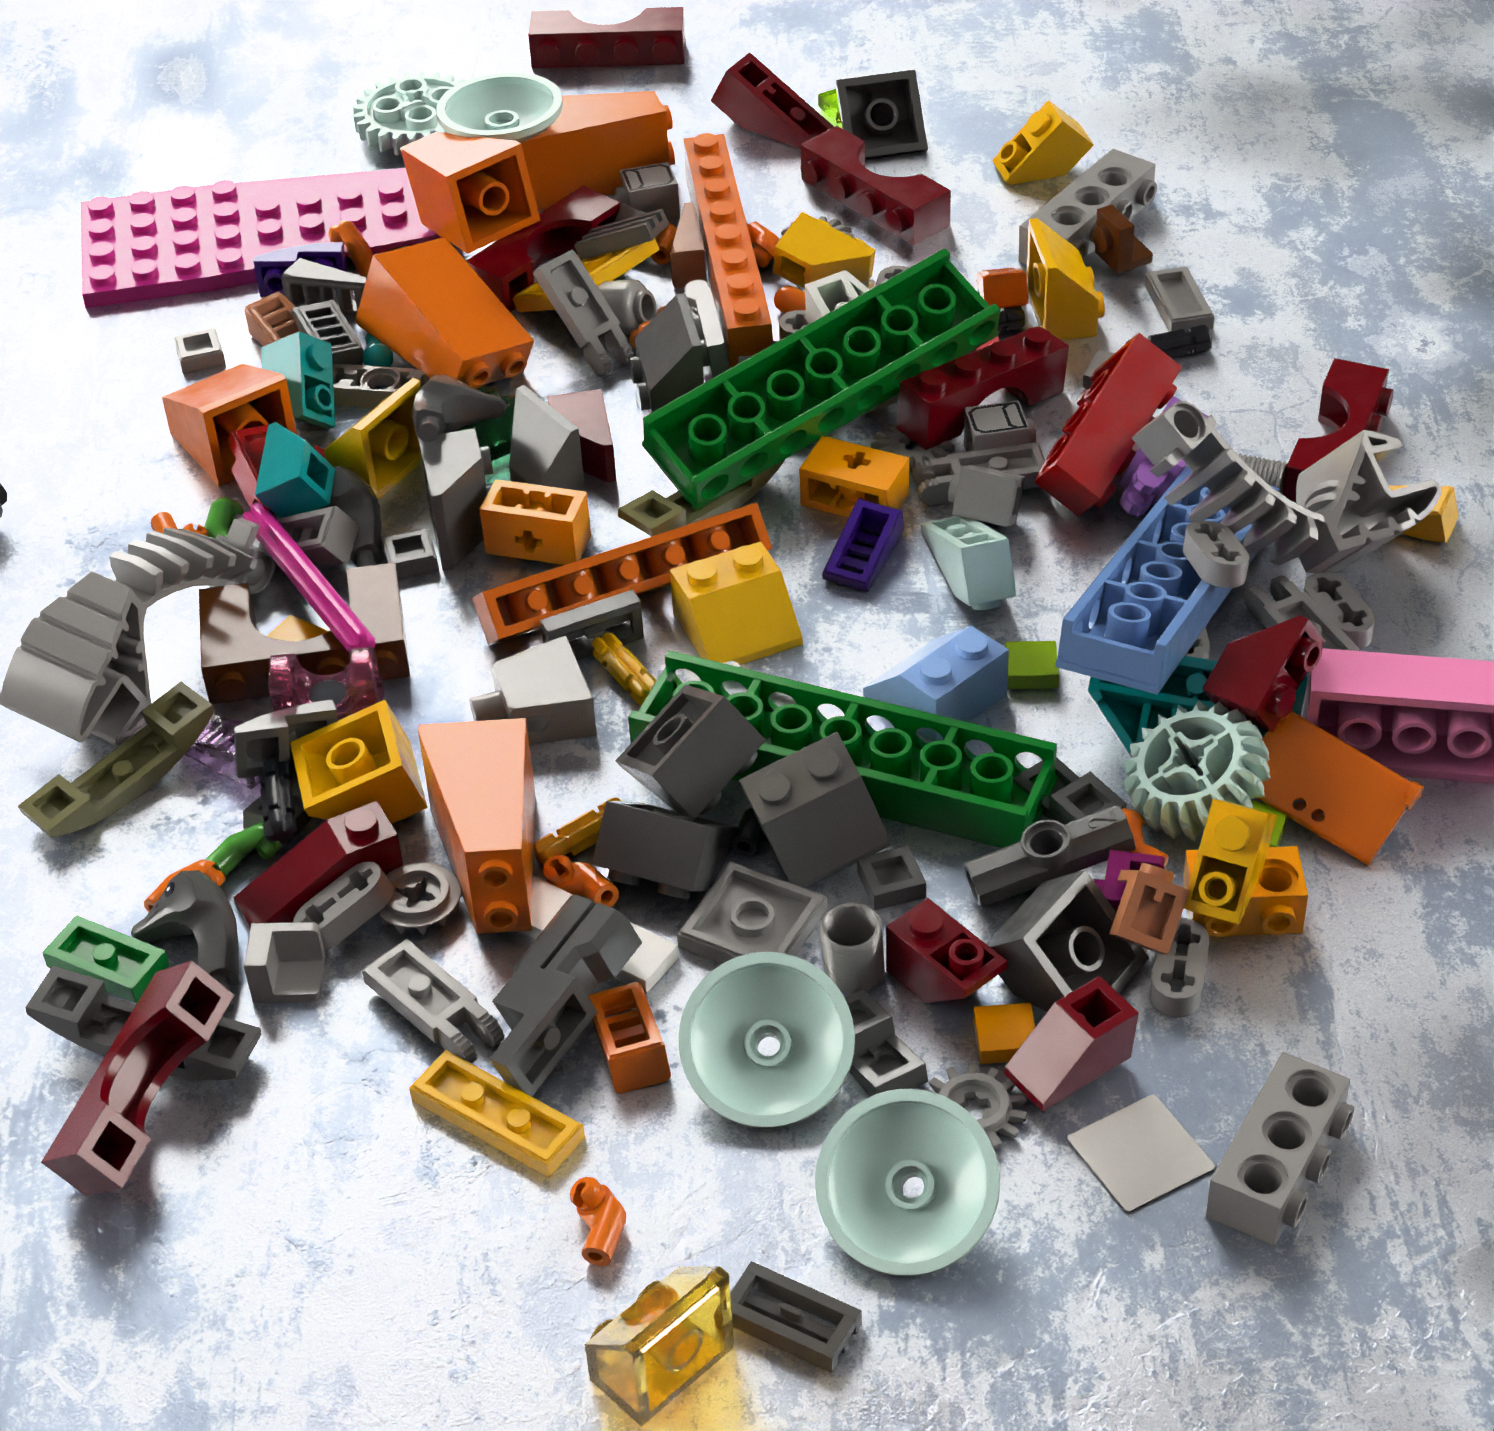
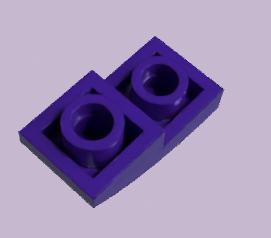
(273, 264)

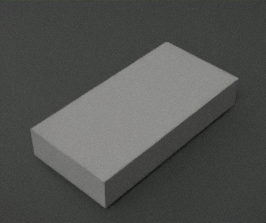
(1178, 299)

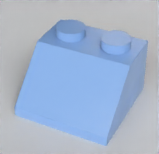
(947, 677)

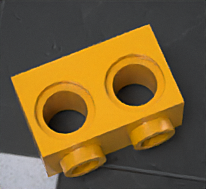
(1275, 904)

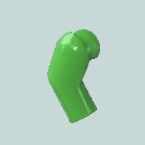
(221, 516)
(240, 845)

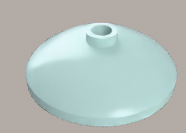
(500, 107)
(760, 999)
(872, 1157)

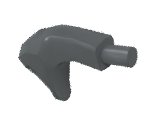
(449, 404)
(361, 504)
(199, 908)

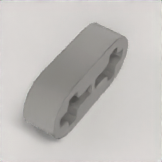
(1216, 554)
(1346, 607)
(347, 902)
(1188, 968)

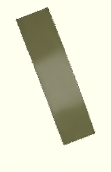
(660, 514)
(125, 773)

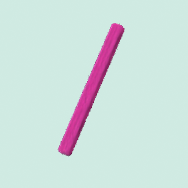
(309, 580)

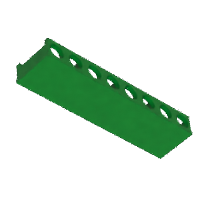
(817, 379)
(909, 780)

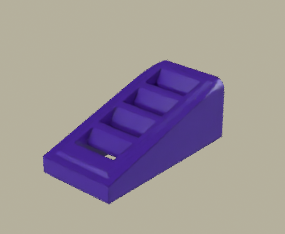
(864, 517)

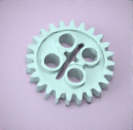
(401, 110)

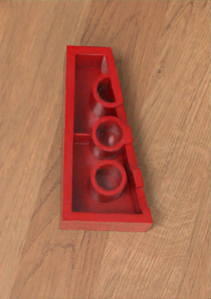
(1101, 430)

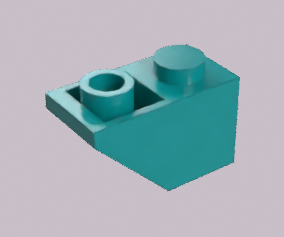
(309, 375)
(292, 474)

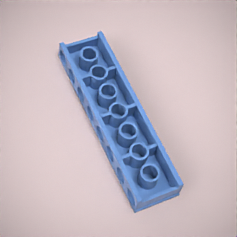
(1144, 602)

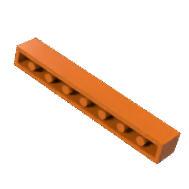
(727, 247)

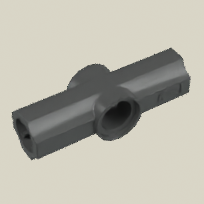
(1046, 853)

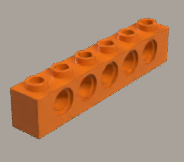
(636, 566)

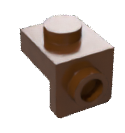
(1116, 241)

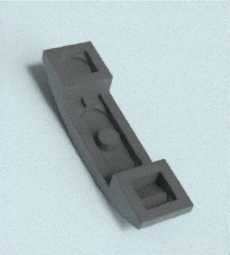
(85, 1015)

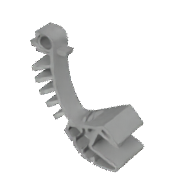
(1340, 500)
(86, 651)

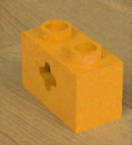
(843, 471)
(535, 522)

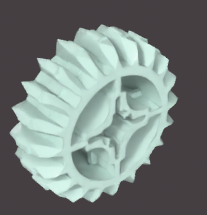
(1219, 746)

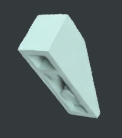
(972, 560)

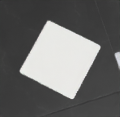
(1140, 1152)

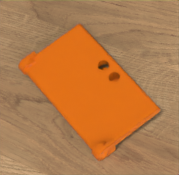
(1332, 778)

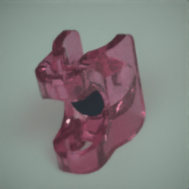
(351, 689)

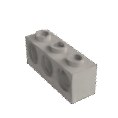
(1280, 1149)

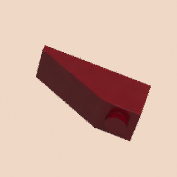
(766, 105)
(318, 861)

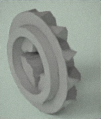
(412, 881)

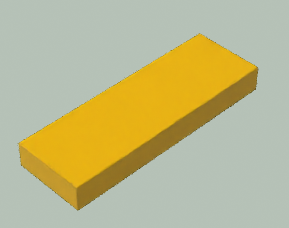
(497, 1113)

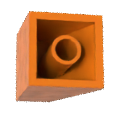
(470, 188)
(226, 402)

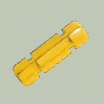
(623, 666)
(572, 837)

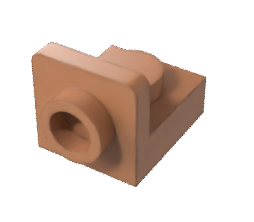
(1149, 908)

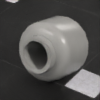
(629, 302)

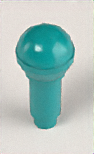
(376, 353)

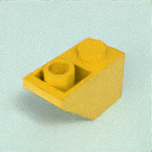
(1043, 148)
(817, 250)
(1229, 860)

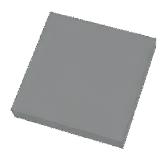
(751, 915)

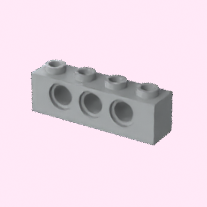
(1072, 213)

